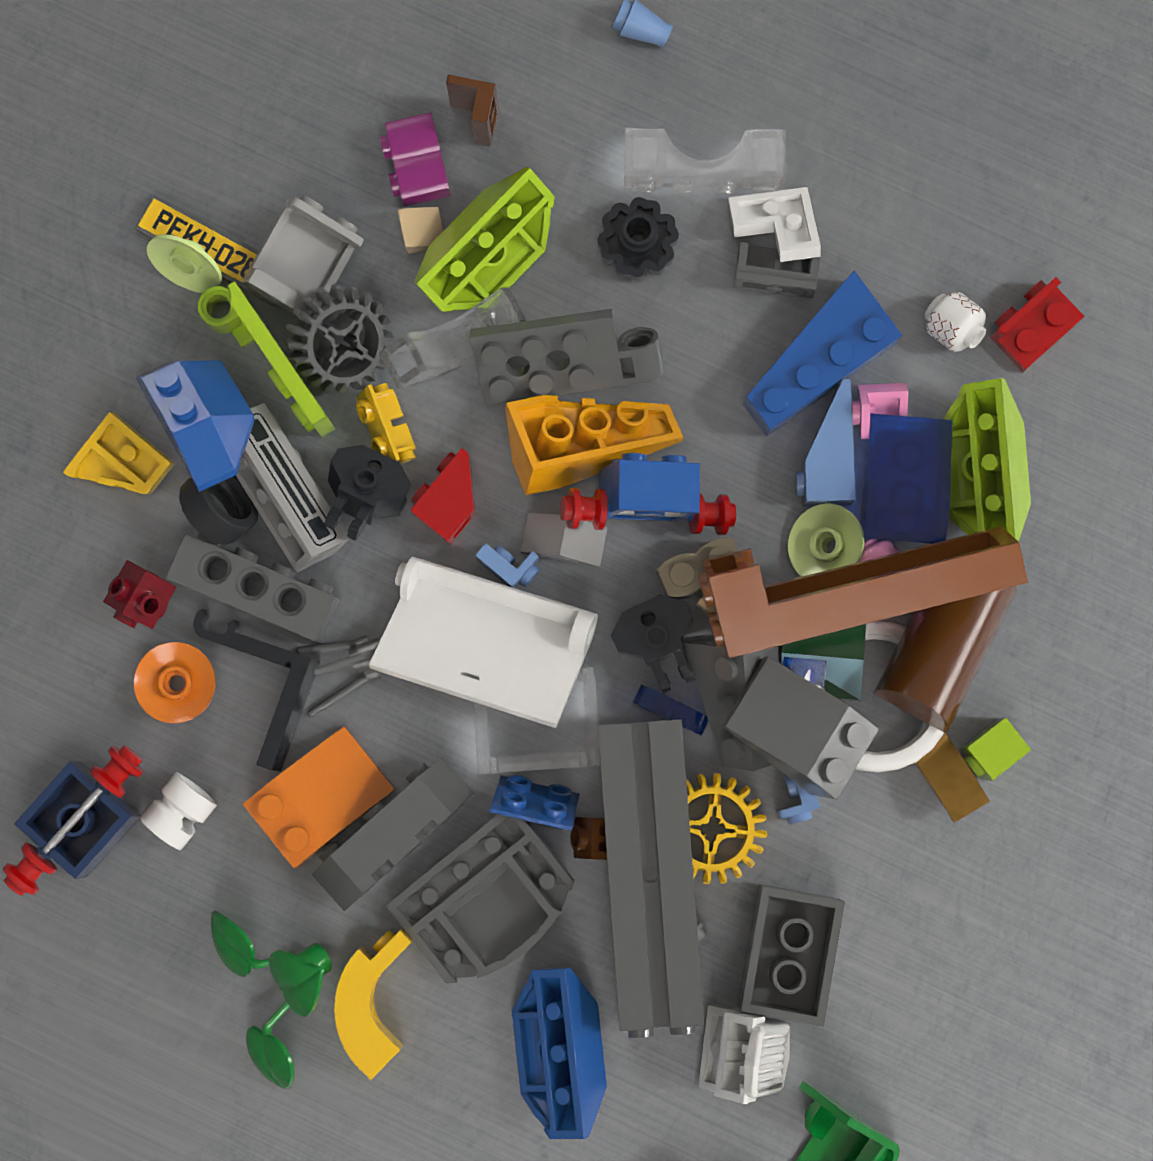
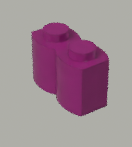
(416, 159)

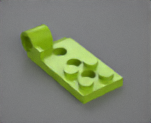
(249, 327)

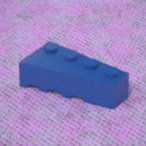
(832, 347)

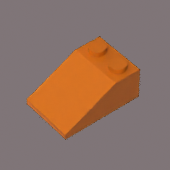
(318, 797)

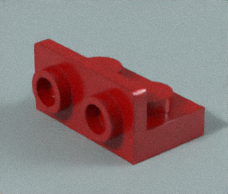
(1037, 325)

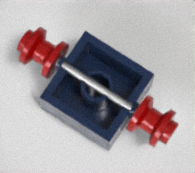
(75, 820)

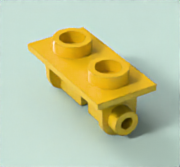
(377, 409)

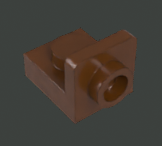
(589, 838)

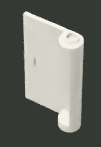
(484, 641)

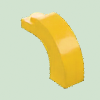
(356, 1019)

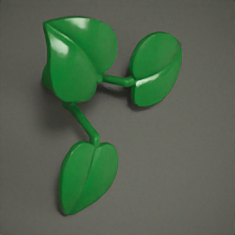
(298, 979)

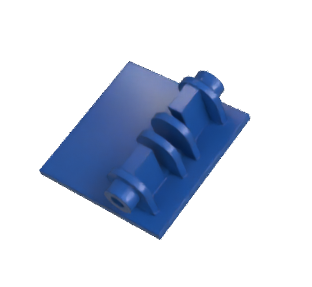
(533, 802)

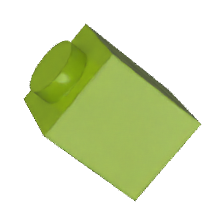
(994, 750)

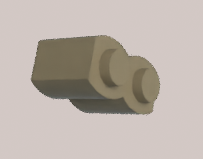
(680, 573)

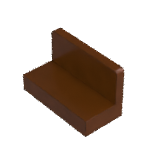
(479, 98)

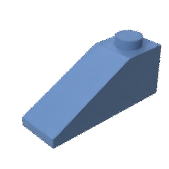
(829, 464)

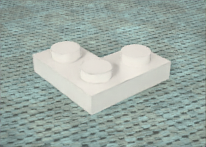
(782, 212)

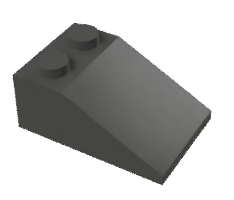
(800, 729)

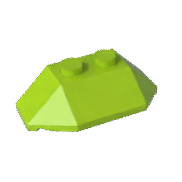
(488, 243)
(988, 460)

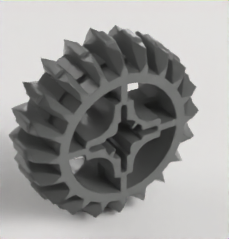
(320, 369)

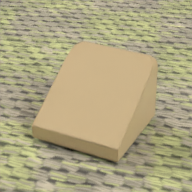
(419, 227)

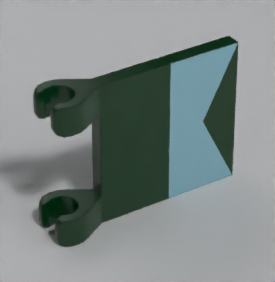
(844, 659)

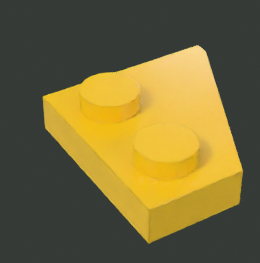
(120, 458)

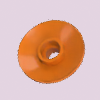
(154, 680)

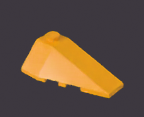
(571, 441)

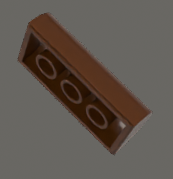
(941, 656)

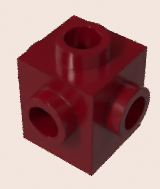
(138, 596)

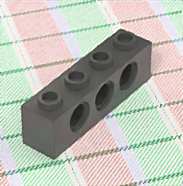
(191, 570)

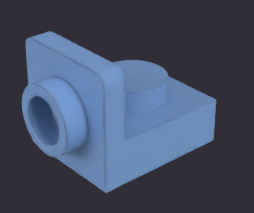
(501, 565)
(802, 810)

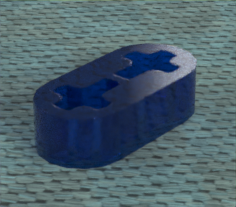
(670, 709)

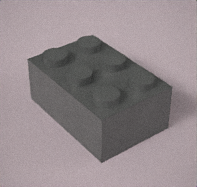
(791, 955)

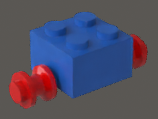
(649, 492)

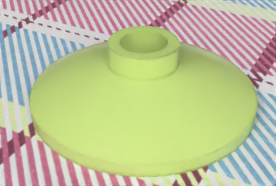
(183, 262)
(813, 533)

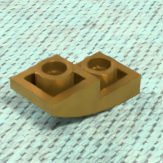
(952, 780)

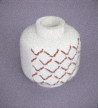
(955, 321)

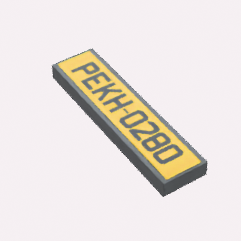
(228, 252)

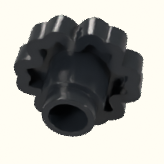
(632, 256)

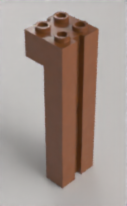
(761, 617)

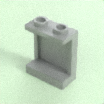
(301, 254)

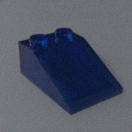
(907, 479)

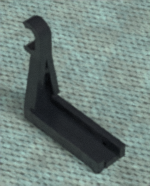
(293, 694)

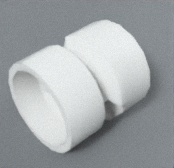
(178, 811)

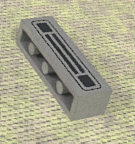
(287, 494)

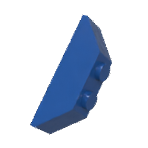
(200, 416)
(559, 1052)

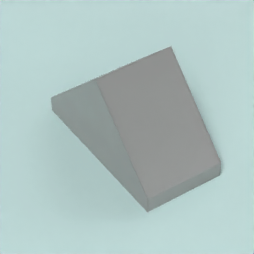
(553, 539)

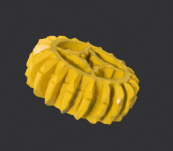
(747, 832)

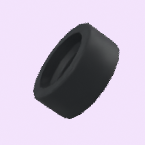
(210, 519)

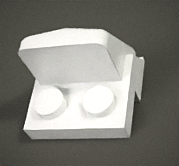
(743, 1054)

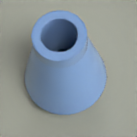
(641, 24)

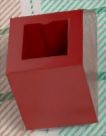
(449, 500)

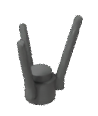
(359, 658)

